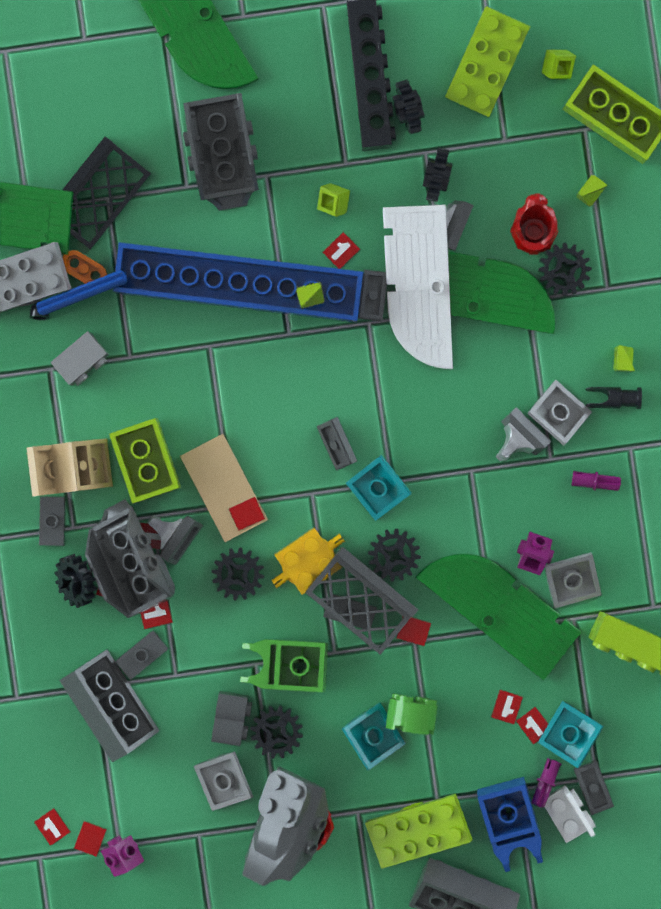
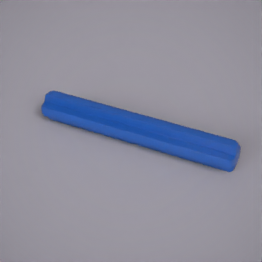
(81, 292)

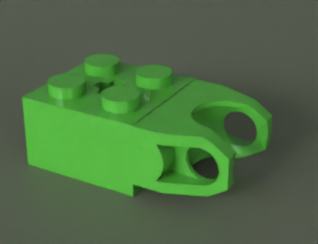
(280, 661)

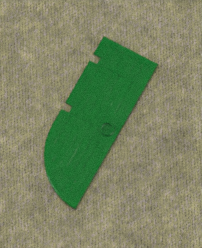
(200, 42)
(34, 216)
(498, 294)
(509, 616)

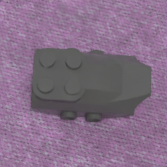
(221, 150)
(125, 563)
(288, 827)

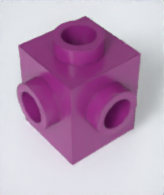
(535, 553)
(122, 855)

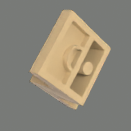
(69, 467)

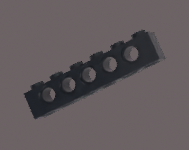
(358, 12)

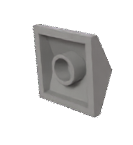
(559, 412)
(572, 580)
(223, 780)

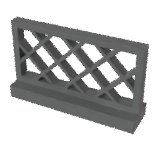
(375, 584)

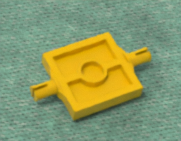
(306, 559)

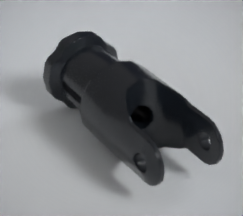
(617, 397)

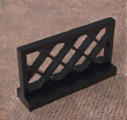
(85, 174)

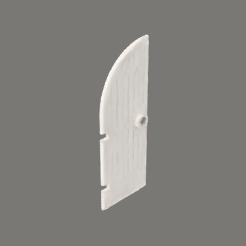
(420, 270)

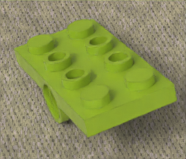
(487, 61)
(418, 830)

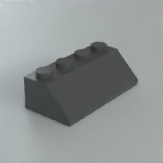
(109, 706)
(454, 888)

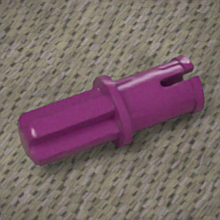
(594, 481)
(546, 783)

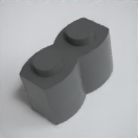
(230, 718)

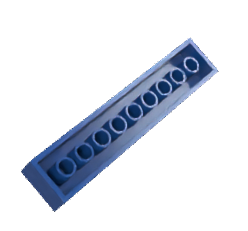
(236, 281)

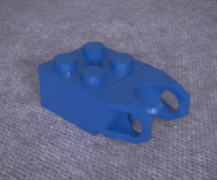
(514, 828)

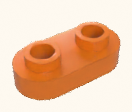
(85, 267)

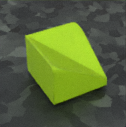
(558, 64)
(591, 190)
(333, 199)
(310, 295)
(623, 359)

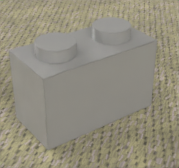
(80, 359)

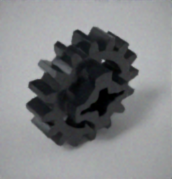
(408, 106)
(437, 174)
(560, 258)
(399, 544)
(75, 580)
(226, 583)
(286, 738)

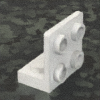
(566, 814)

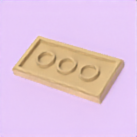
(220, 483)

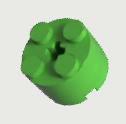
(411, 715)

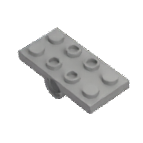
(32, 276)

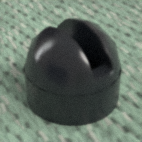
(35, 315)

